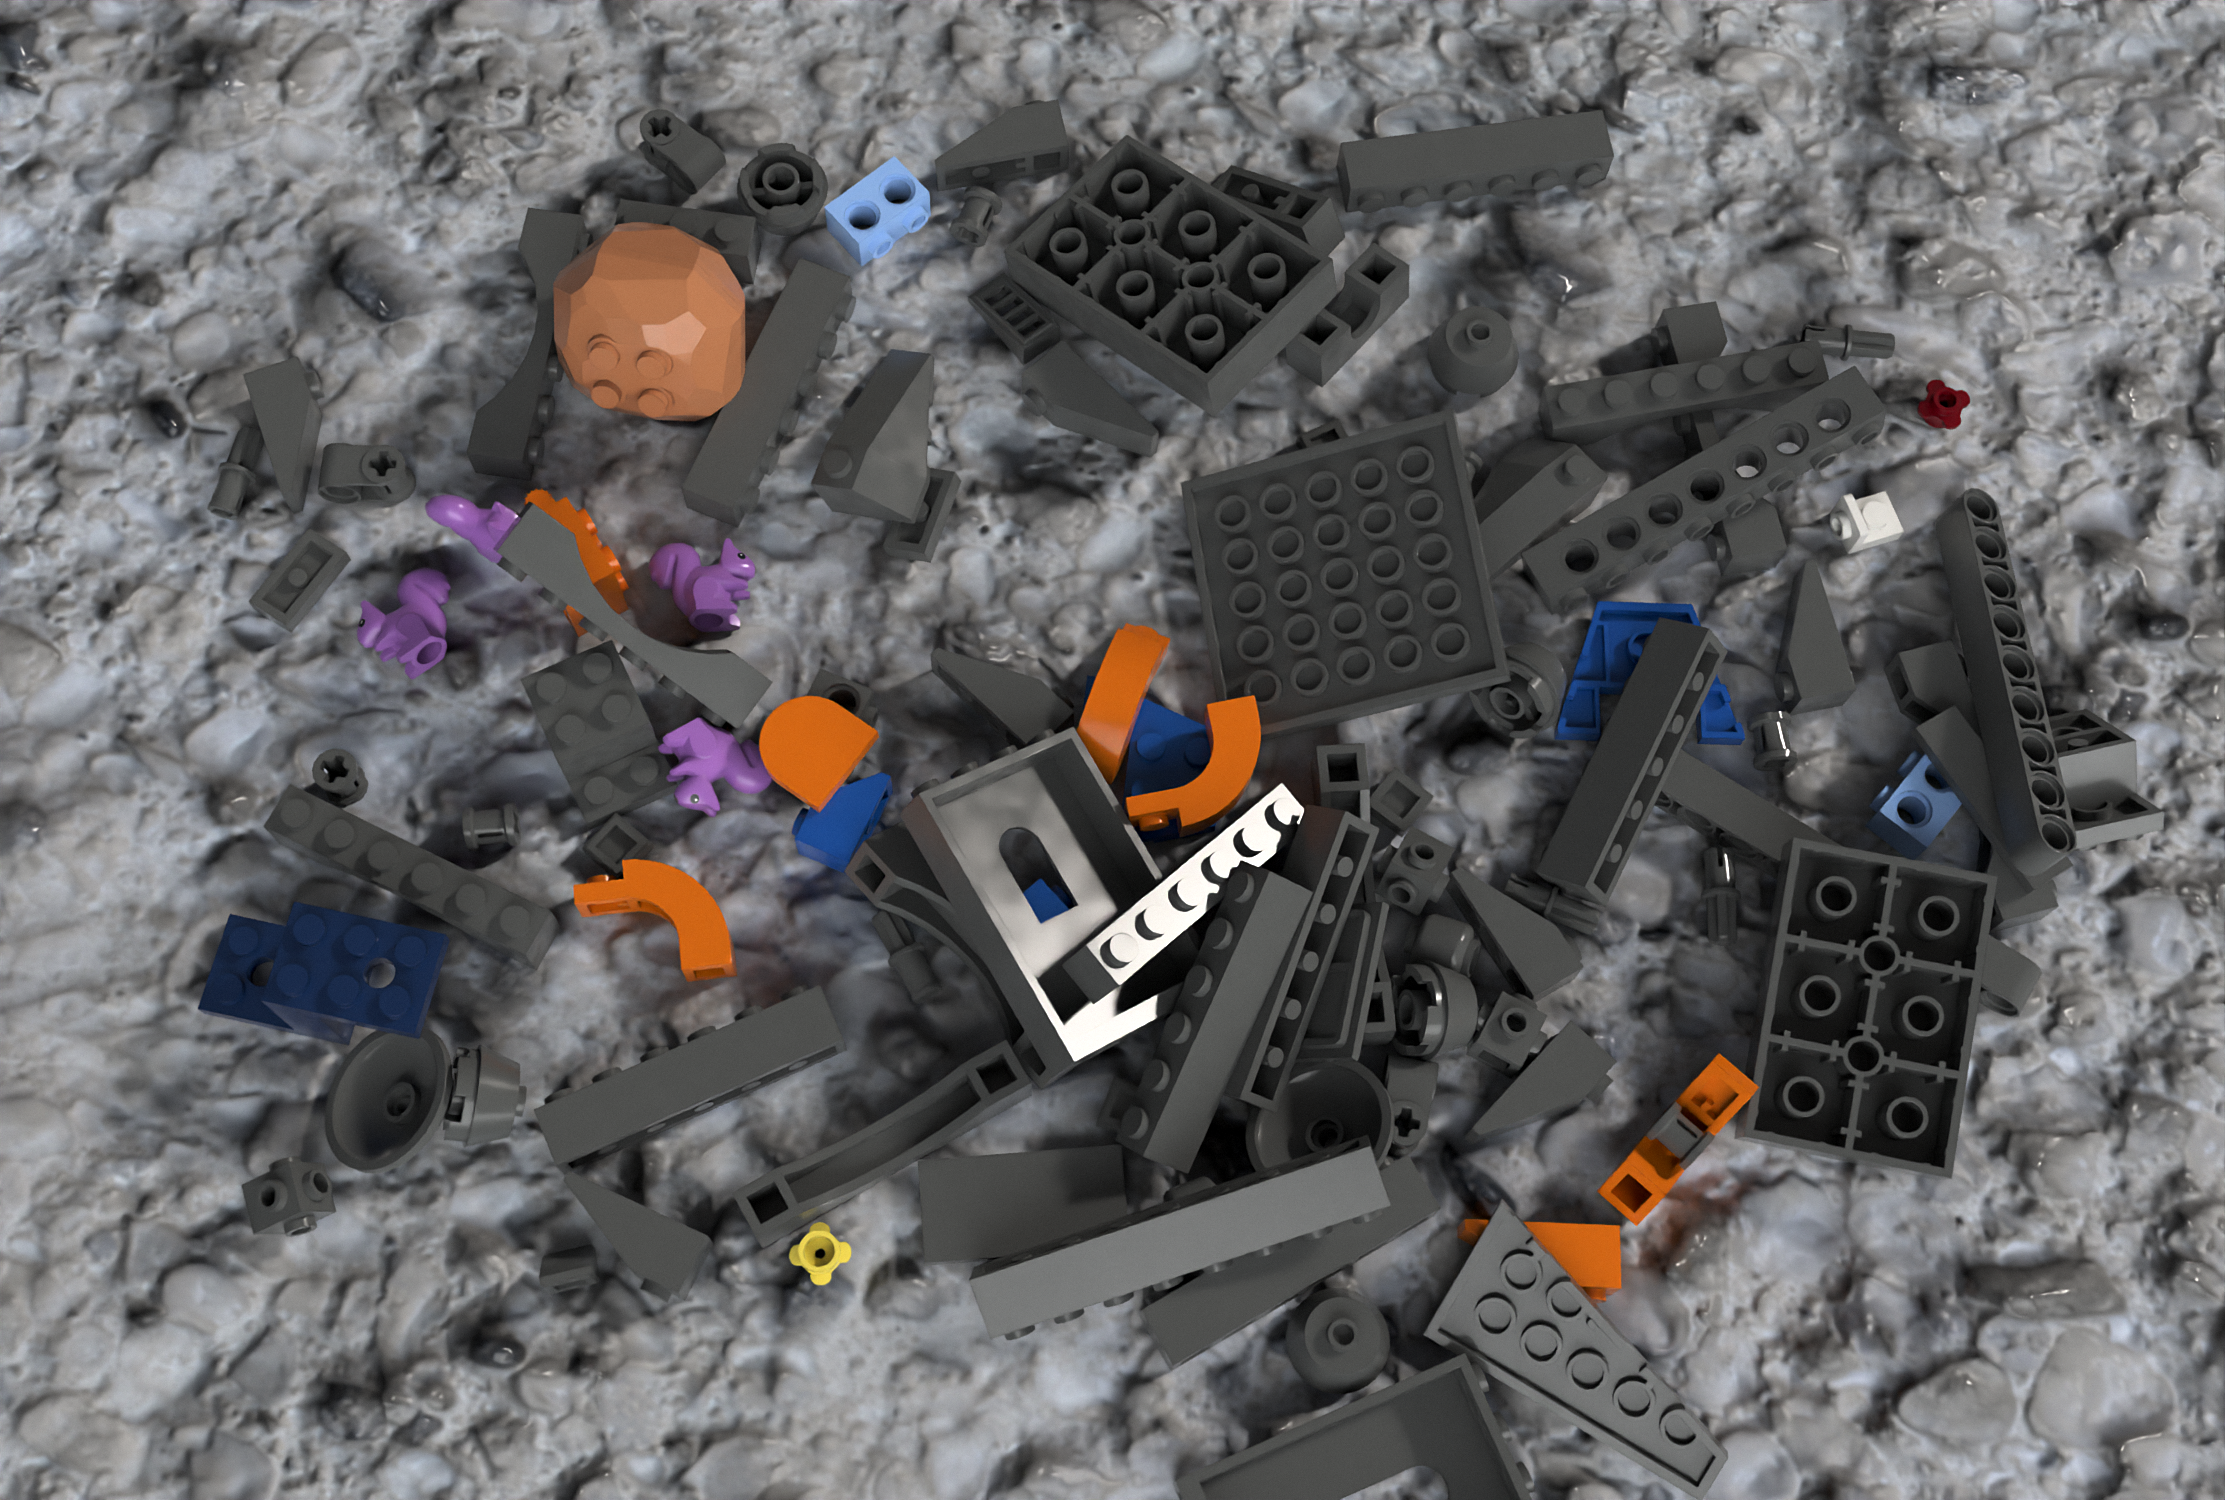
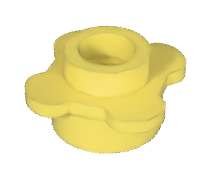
(820, 1238)

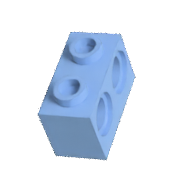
(871, 205)
(1927, 805)

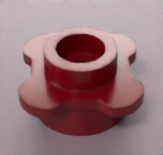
(1938, 415)

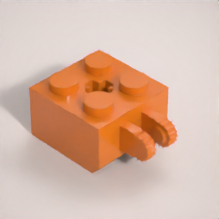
(598, 560)

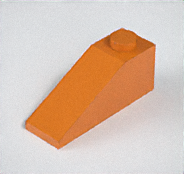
(1585, 1251)

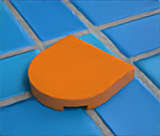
(813, 747)

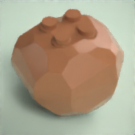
(651, 323)

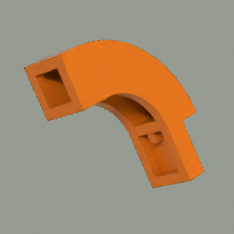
(1119, 694)
(1234, 748)
(676, 897)
(1653, 1169)

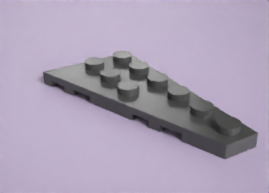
(1553, 1344)

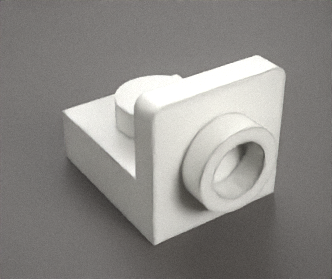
(1864, 521)

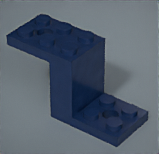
(324, 974)

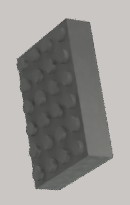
(1171, 274)
(1867, 1008)

